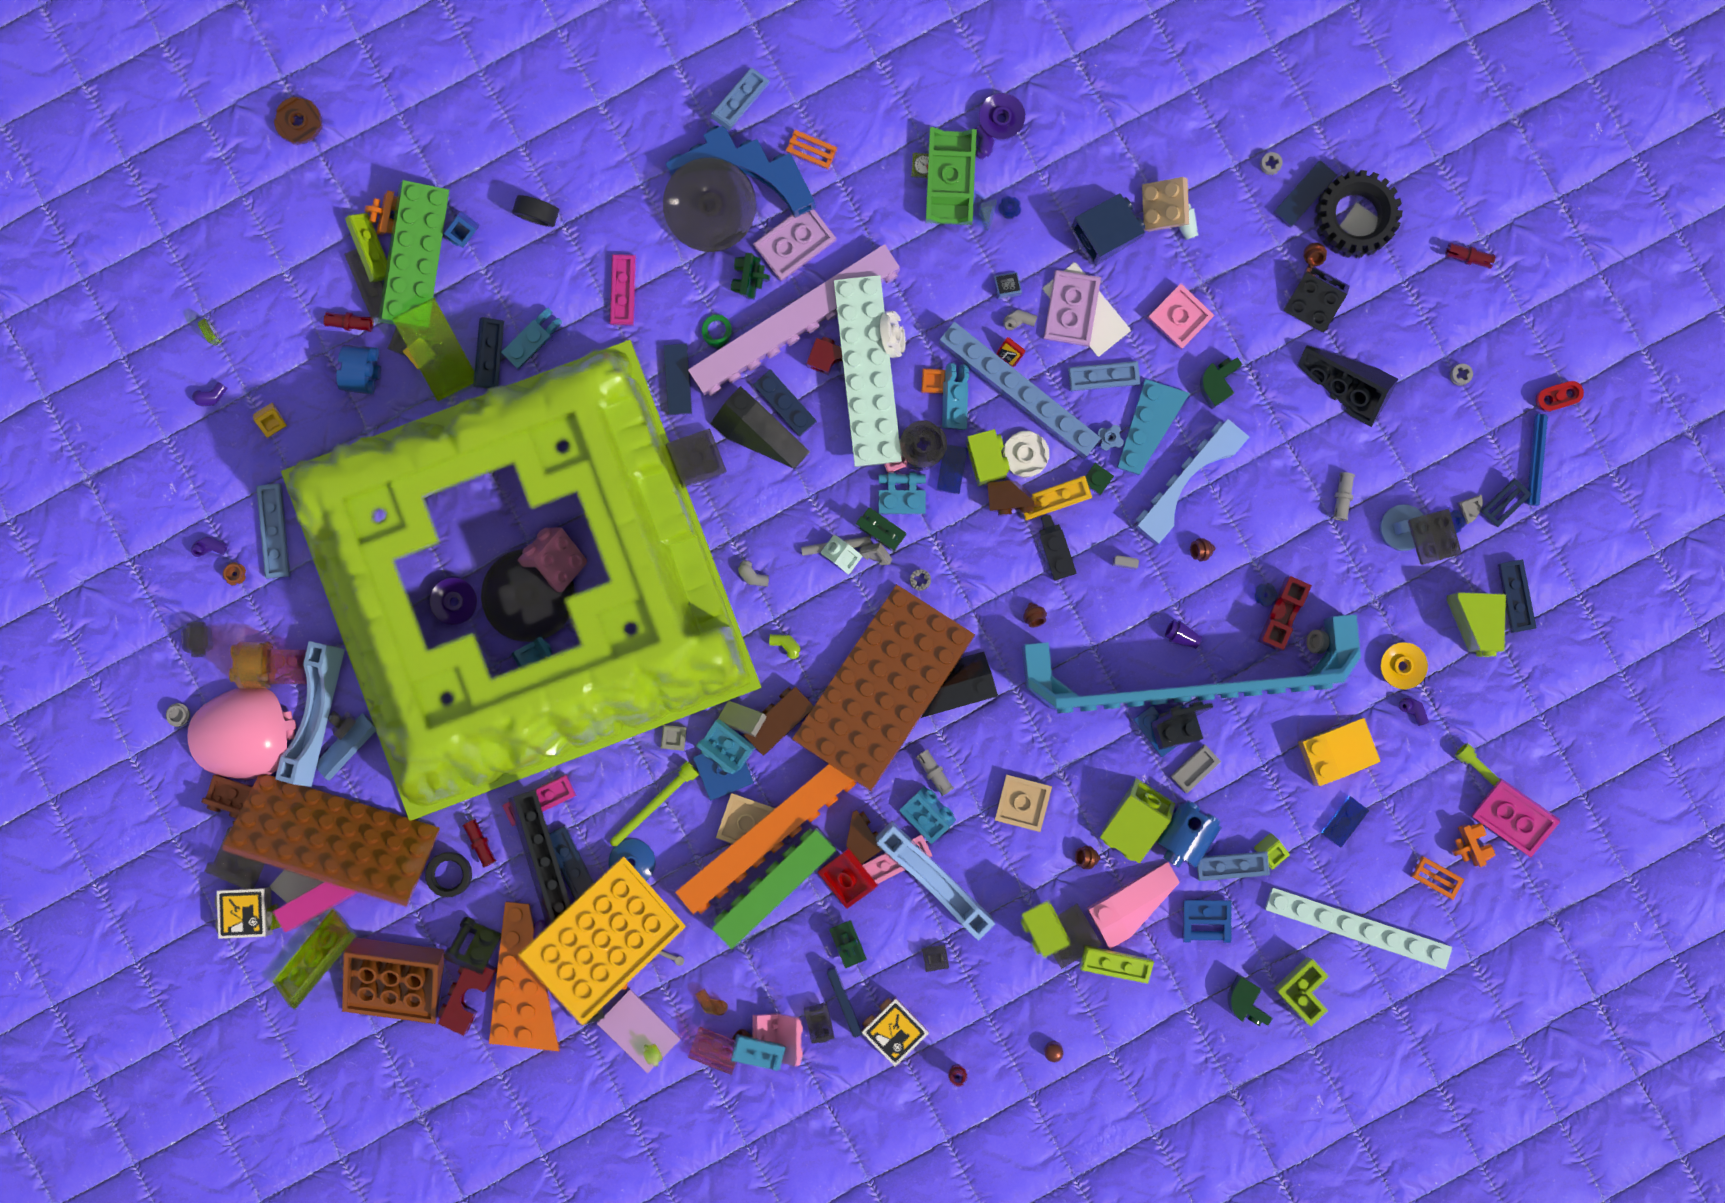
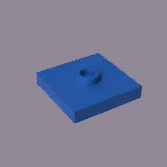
(718, 781)

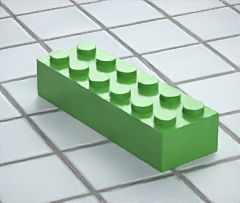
(413, 248)
(774, 888)

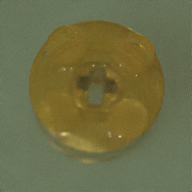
(250, 665)

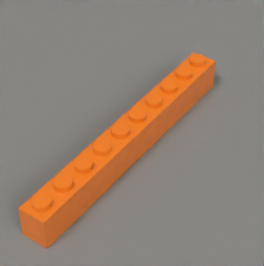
(764, 837)

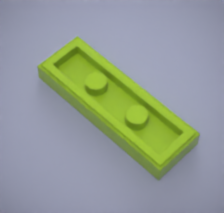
(367, 246)
(1116, 964)

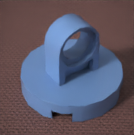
(1395, 527)

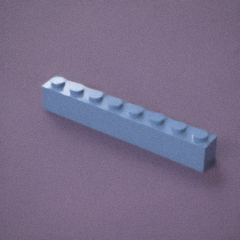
(1019, 390)

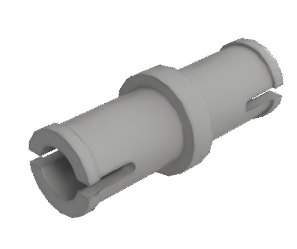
(1343, 496)
(934, 772)

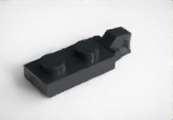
(1056, 549)

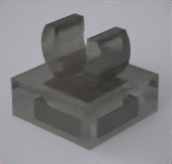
(341, 724)
(935, 958)

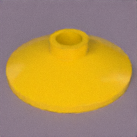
(1415, 663)

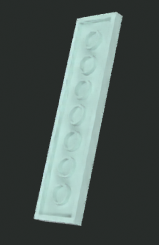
(867, 372)

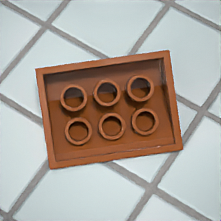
(392, 980)

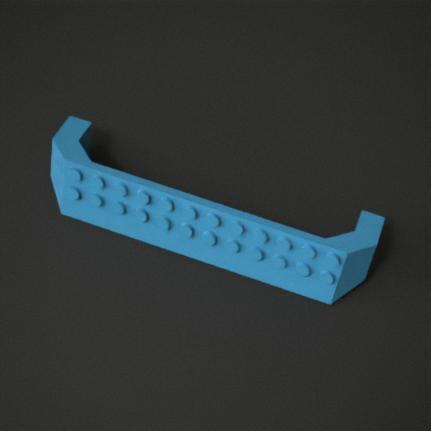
(1332, 668)

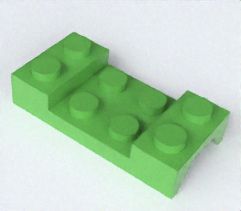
(951, 177)

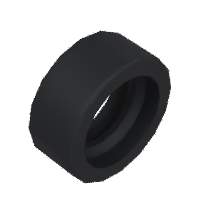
(535, 211)
(435, 862)

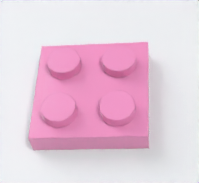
(1180, 316)

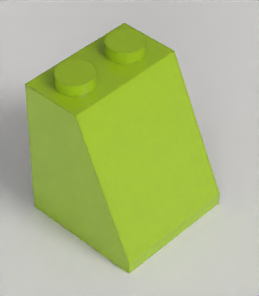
(1480, 621)
(1138, 821)

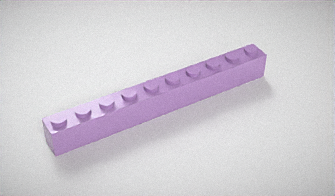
(786, 325)

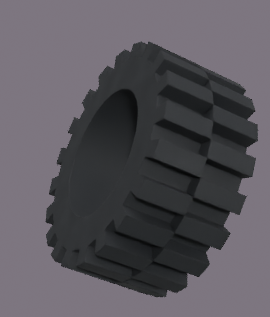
(1377, 194)

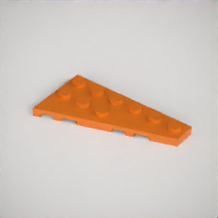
(521, 1000)

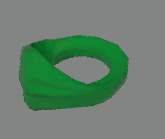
(718, 343)

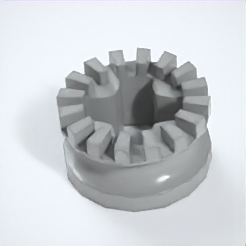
(1267, 169)
(1469, 375)
(917, 573)

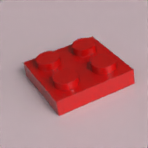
(847, 878)

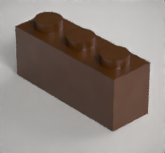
(780, 719)

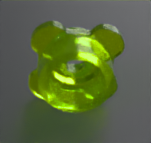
(652, 1055)

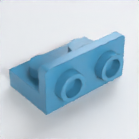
(928, 814)

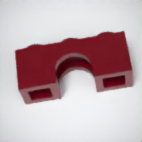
(824, 355)
(1280, 620)
(456, 1014)

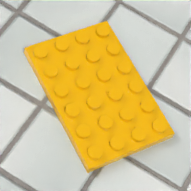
(601, 941)

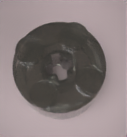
(928, 434)

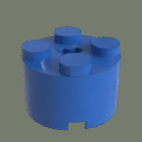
(358, 369)

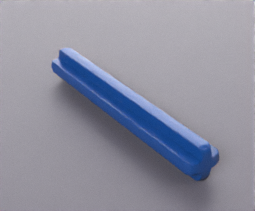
(1537, 459)

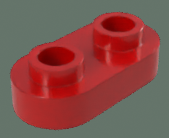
(1558, 396)

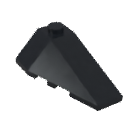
(1354, 384)
(752, 426)
(966, 684)

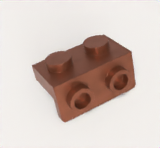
(226, 795)

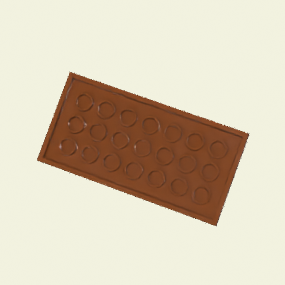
(883, 687)
(332, 839)

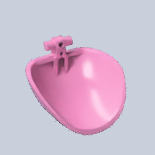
(240, 734)

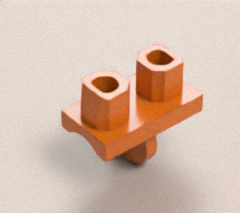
(385, 223)
(1478, 854)

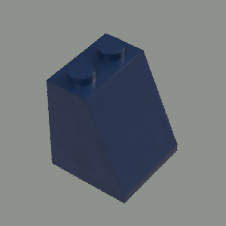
(1108, 228)

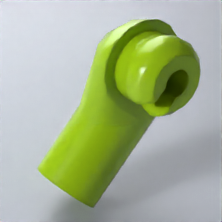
(787, 642)

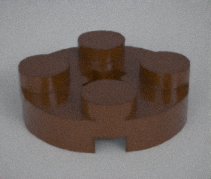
(310, 125)

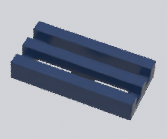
(1490, 504)

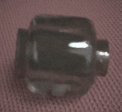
(197, 639)

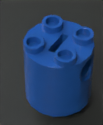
(1184, 843)

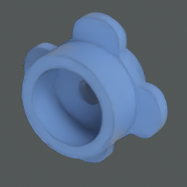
(1106, 442)

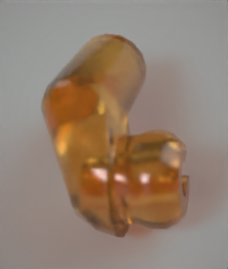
(711, 1006)

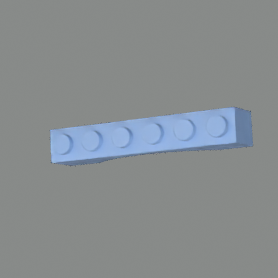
(1160, 518)
(322, 670)
(935, 879)

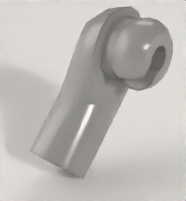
(1017, 318)
(750, 577)

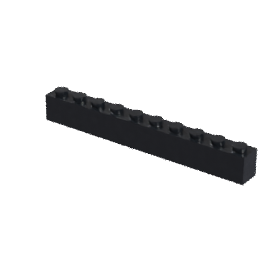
(542, 860)

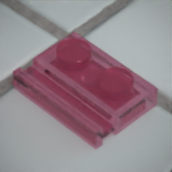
(286, 667)
(713, 1050)

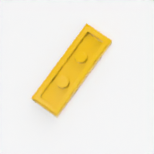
(1060, 497)

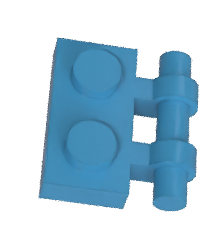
(902, 501)

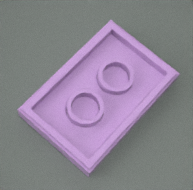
(794, 243)
(1072, 308)
(635, 1024)

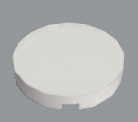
(892, 335)
(1026, 454)

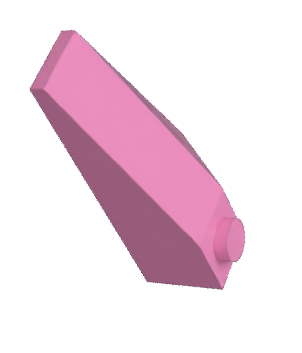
(1129, 907)

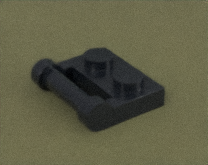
(479, 950)

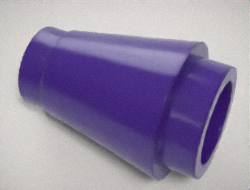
(1181, 634)

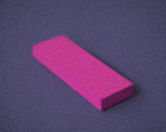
(622, 289)
(548, 795)

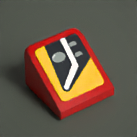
(1011, 352)

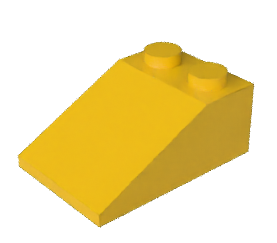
(1339, 752)

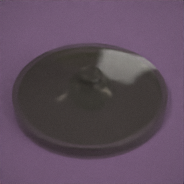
(709, 204)
(522, 601)

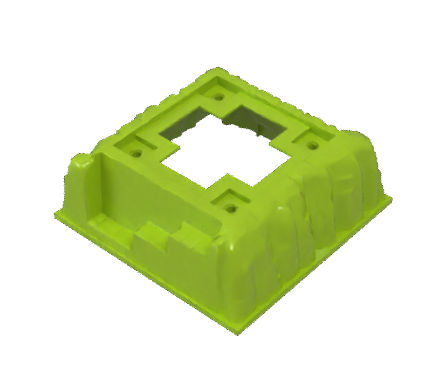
(571, 704)

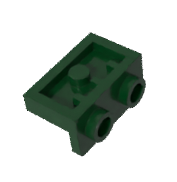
(881, 529)

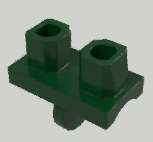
(752, 276)
(848, 944)

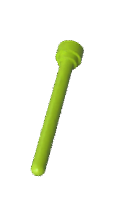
(1467, 755)
(686, 774)

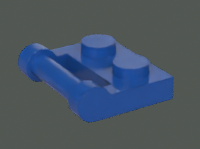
(1206, 913)

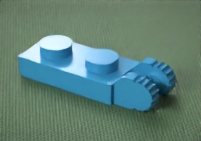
(530, 340)
(955, 397)

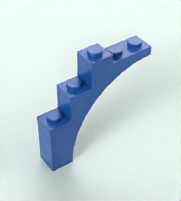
(779, 175)

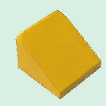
(269, 420)

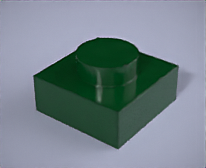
(1098, 478)

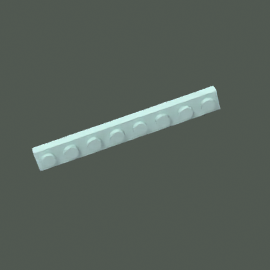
(1358, 928)

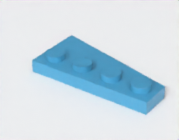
(1151, 420)

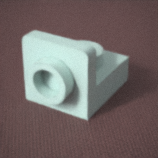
(841, 554)

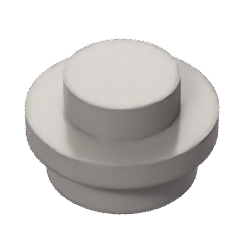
(177, 714)

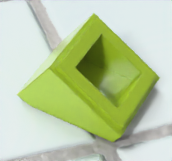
(1276, 850)

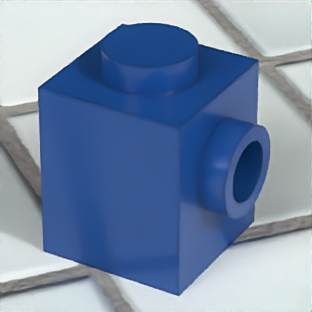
(461, 230)

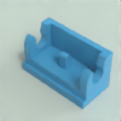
(758, 1052)

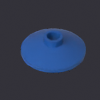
(638, 851)

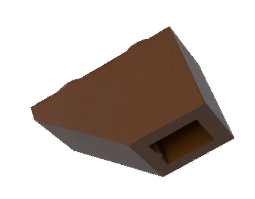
(1010, 496)
(861, 839)

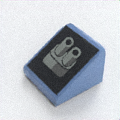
(1008, 285)

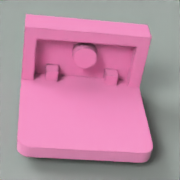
(554, 557)
(781, 1030)

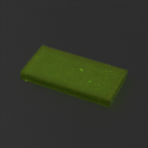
(435, 349)
(314, 958)

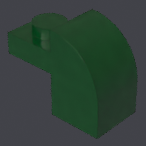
(1212, 382)
(1241, 1000)

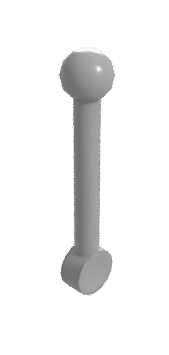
(679, 960)

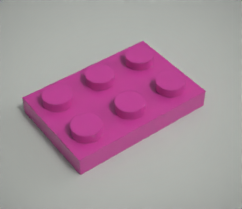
(1516, 817)

